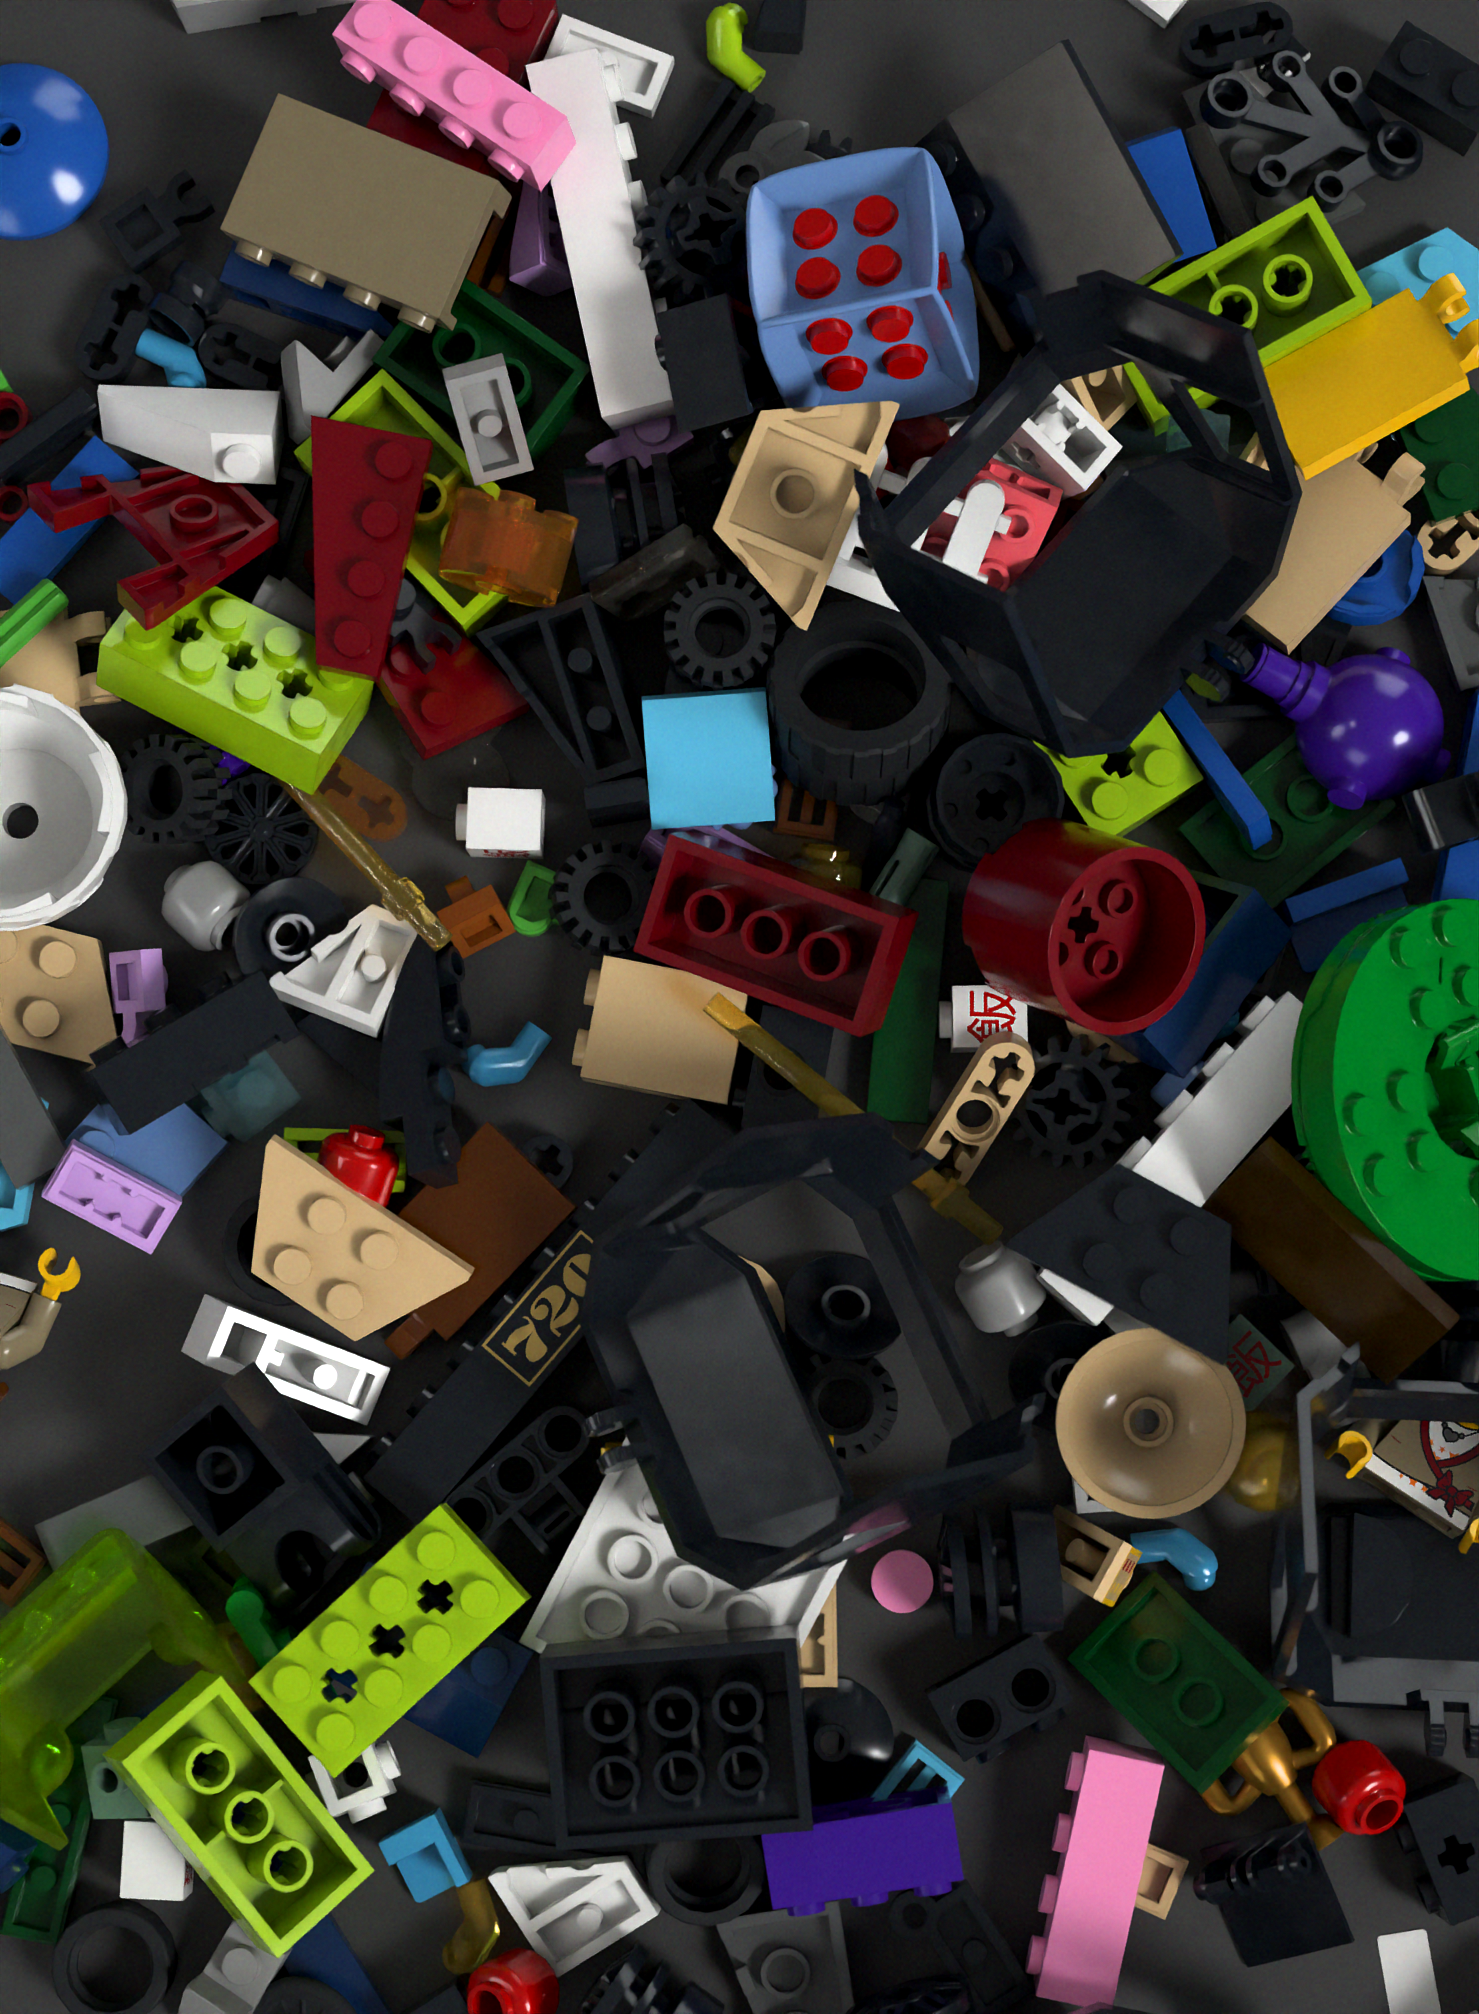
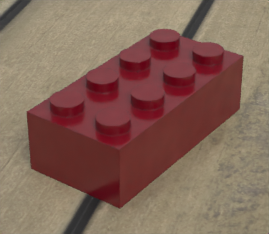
(497, 32)
(775, 932)

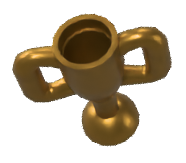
(1272, 1768)

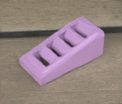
(538, 248)

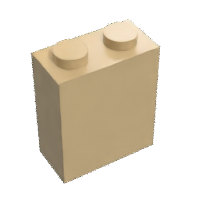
(654, 1035)

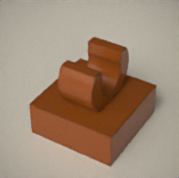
(474, 917)

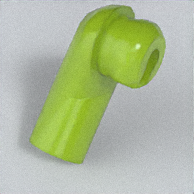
(724, 47)

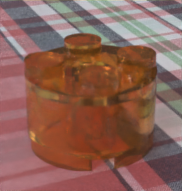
(507, 547)

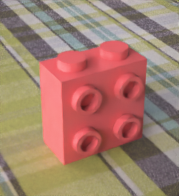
(1032, 508)

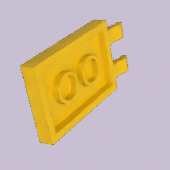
(1373, 375)

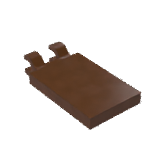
(488, 1220)

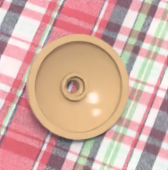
(1176, 1463)

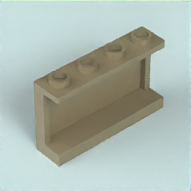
(361, 213)

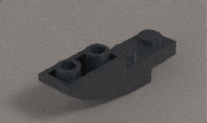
(420, 1039)

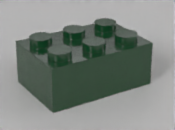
(544, 376)

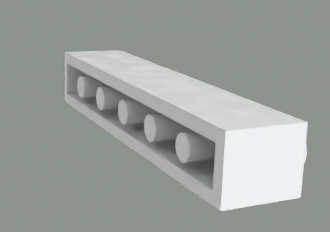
(598, 228)

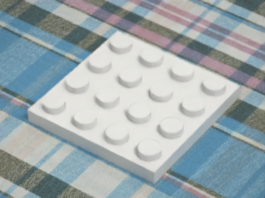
(629, 1582)

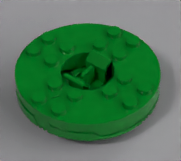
(1394, 1082)

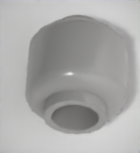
(203, 904)
(999, 1290)

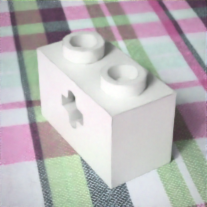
(1062, 444)

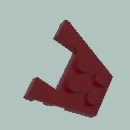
(183, 520)

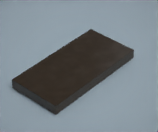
(1330, 1261)

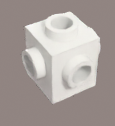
(357, 1801)

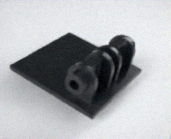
(1274, 1894)

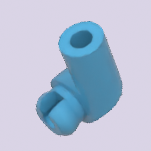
(179, 361)

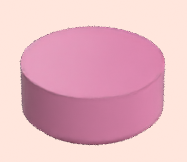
(902, 1581)

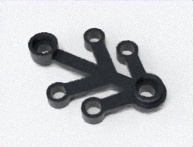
(1317, 127)

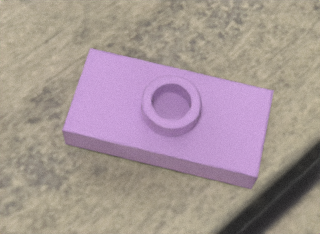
(111, 1196)

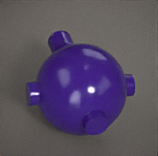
(1360, 724)

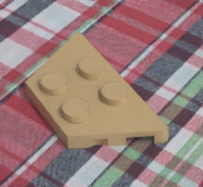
(799, 496)
(55, 992)
(342, 1250)

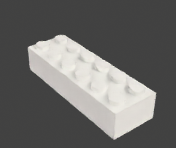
(1211, 1129)

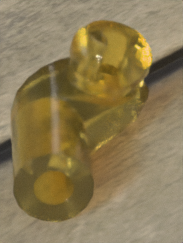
(476, 1933)

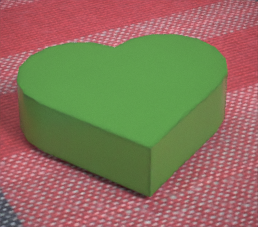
(530, 902)

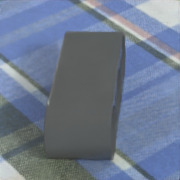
(138, 1509)

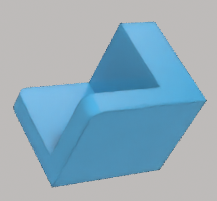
(427, 1855)

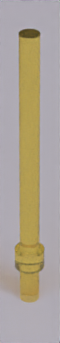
(399, 894)
(945, 1194)

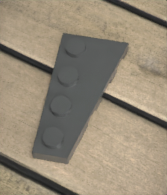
(790, 1960)

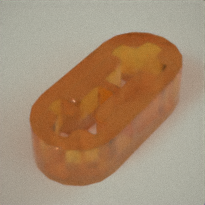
(375, 791)

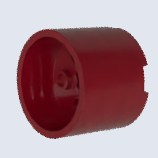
(1085, 925)

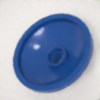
(59, 157)

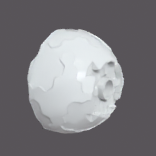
(80, 800)

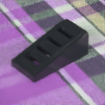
(780, 27)

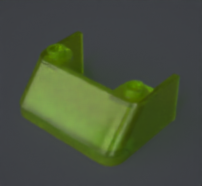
(71, 1647)

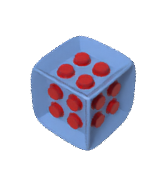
(863, 284)

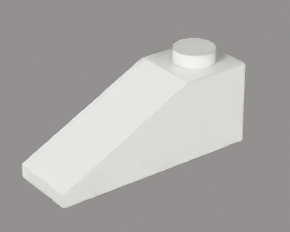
(198, 430)
(292, 1360)

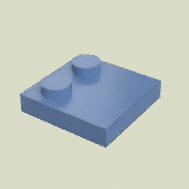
(167, 1151)

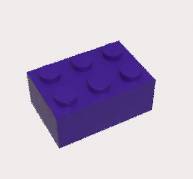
(865, 1852)

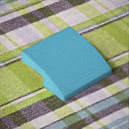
(708, 758)

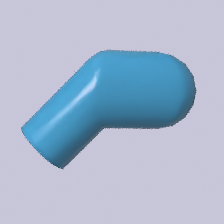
(506, 1064)
(1181, 1550)

